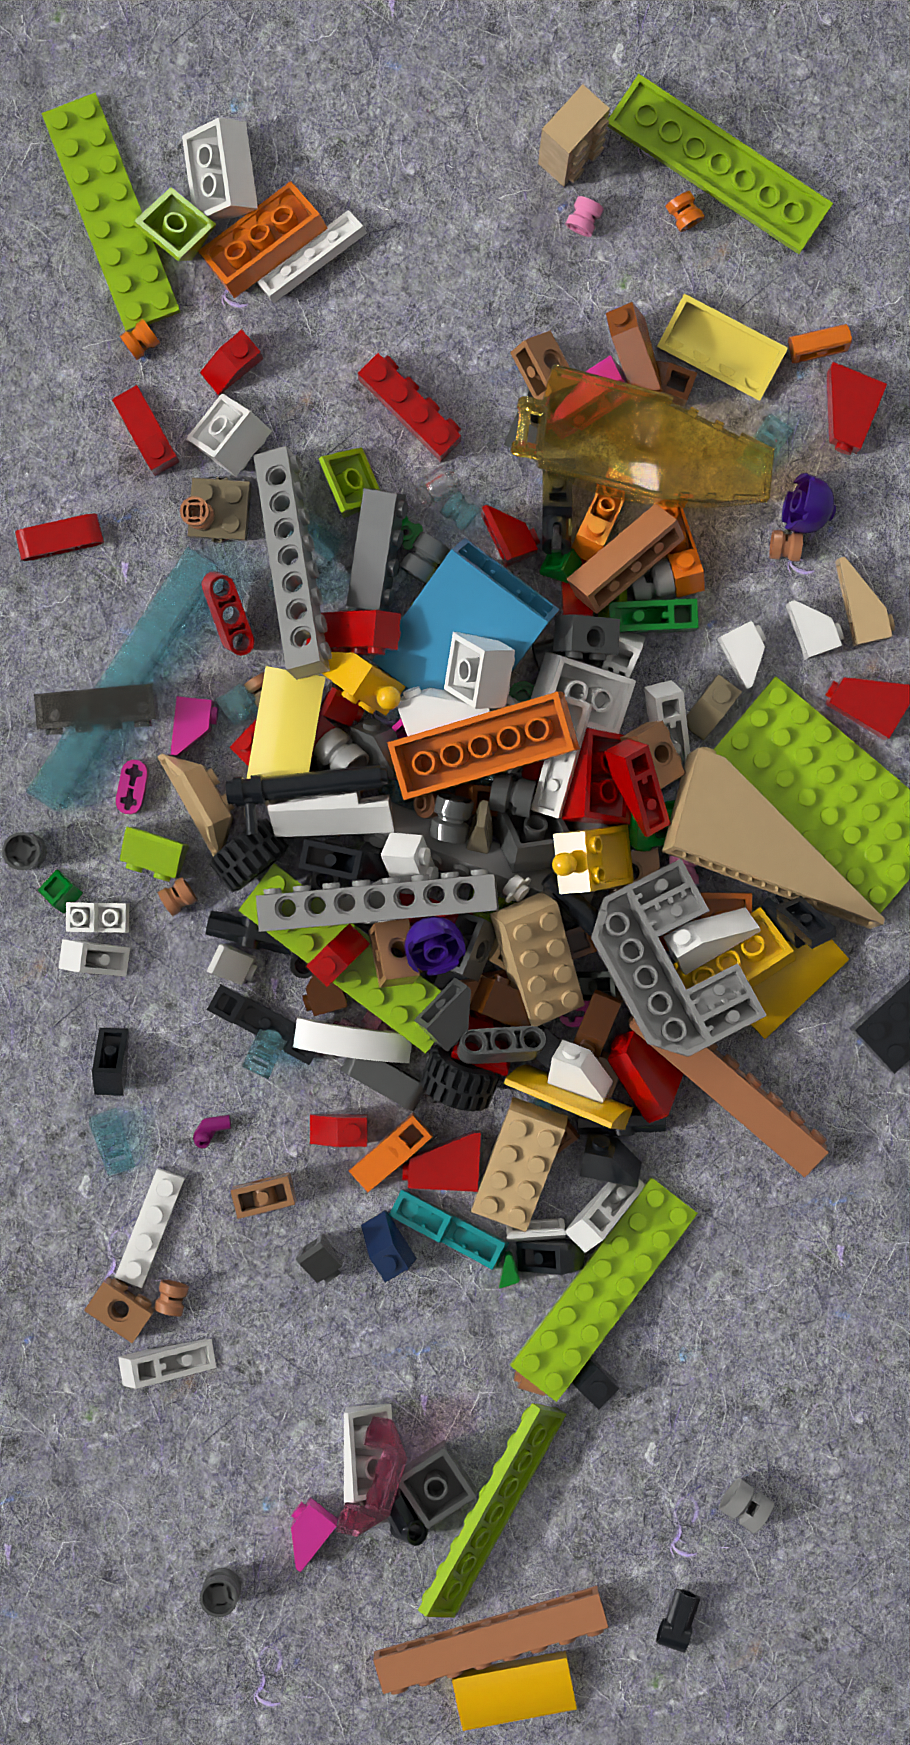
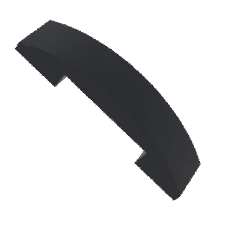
(254, 1016)

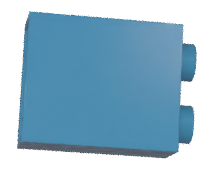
(470, 597)

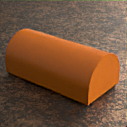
(819, 343)

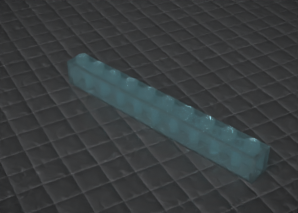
(131, 666)

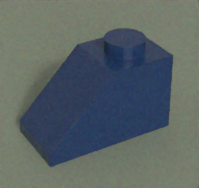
(387, 1246)

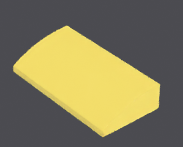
(722, 347)
(285, 723)

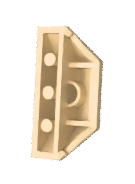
(201, 798)

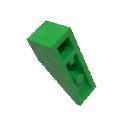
(656, 615)

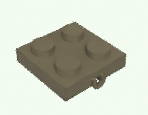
(230, 505)

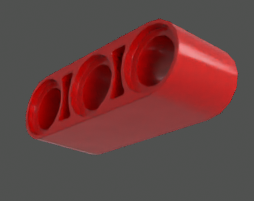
(59, 537)
(237, 623)

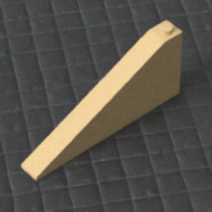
(738, 833)

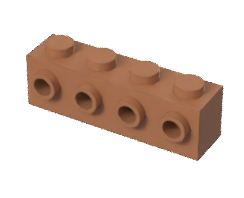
(623, 558)

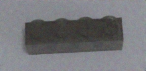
(96, 707)

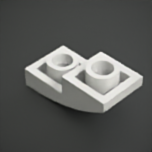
(97, 917)

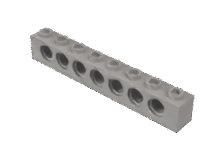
(270, 470)
(272, 918)

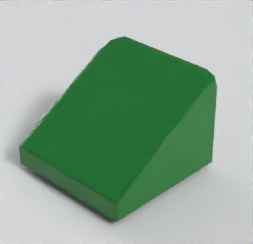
(560, 566)
(59, 890)
(509, 1272)

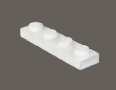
(313, 256)
(559, 770)
(149, 1227)

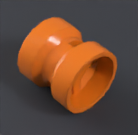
(685, 211)
(139, 339)

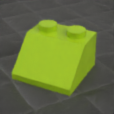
(152, 852)

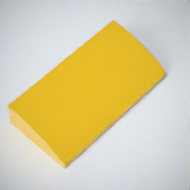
(757, 956)
(795, 983)
(534, 1082)
(514, 1691)

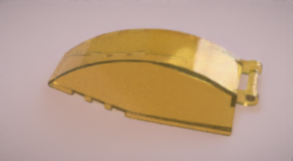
(640, 445)

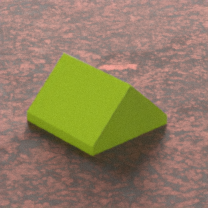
(175, 225)
(347, 476)

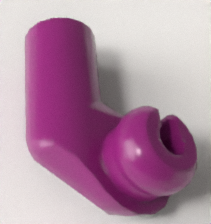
(207, 1129)

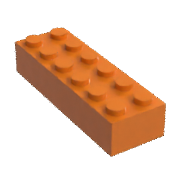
(483, 745)

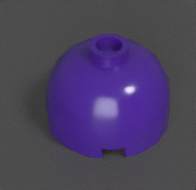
(809, 505)
(434, 945)

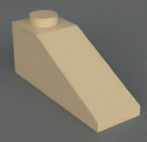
(864, 610)

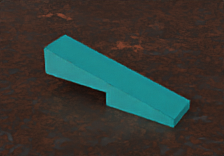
(449, 1229)

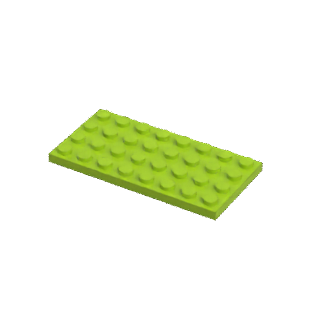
(825, 789)

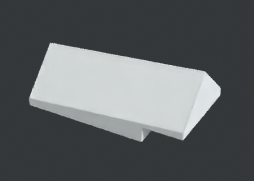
(331, 815)
(358, 1458)

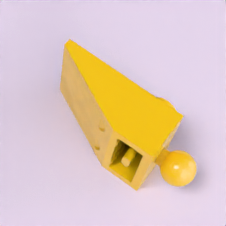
(364, 683)
(592, 859)

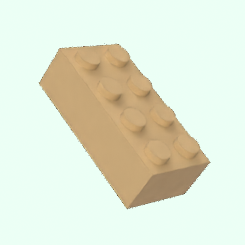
(574, 136)
(538, 957)
(519, 1164)

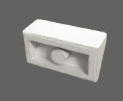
(538, 1230)

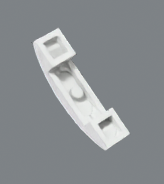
(351, 1041)

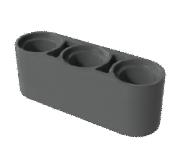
(490, 1053)
(386, 1080)

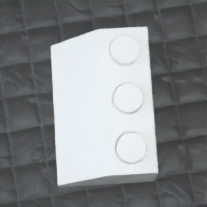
(220, 169)

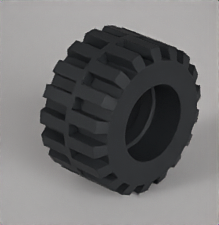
(248, 856)
(458, 1083)

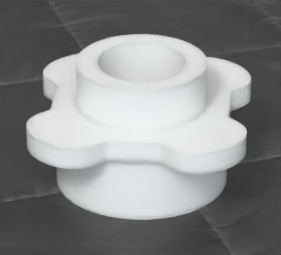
(516, 888)

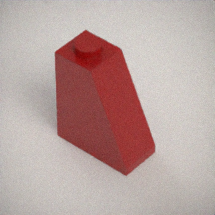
(851, 406)
(870, 703)
(645, 1075)
(446, 1165)

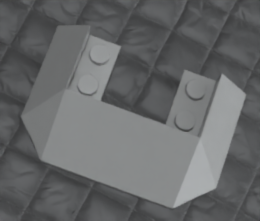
(631, 949)

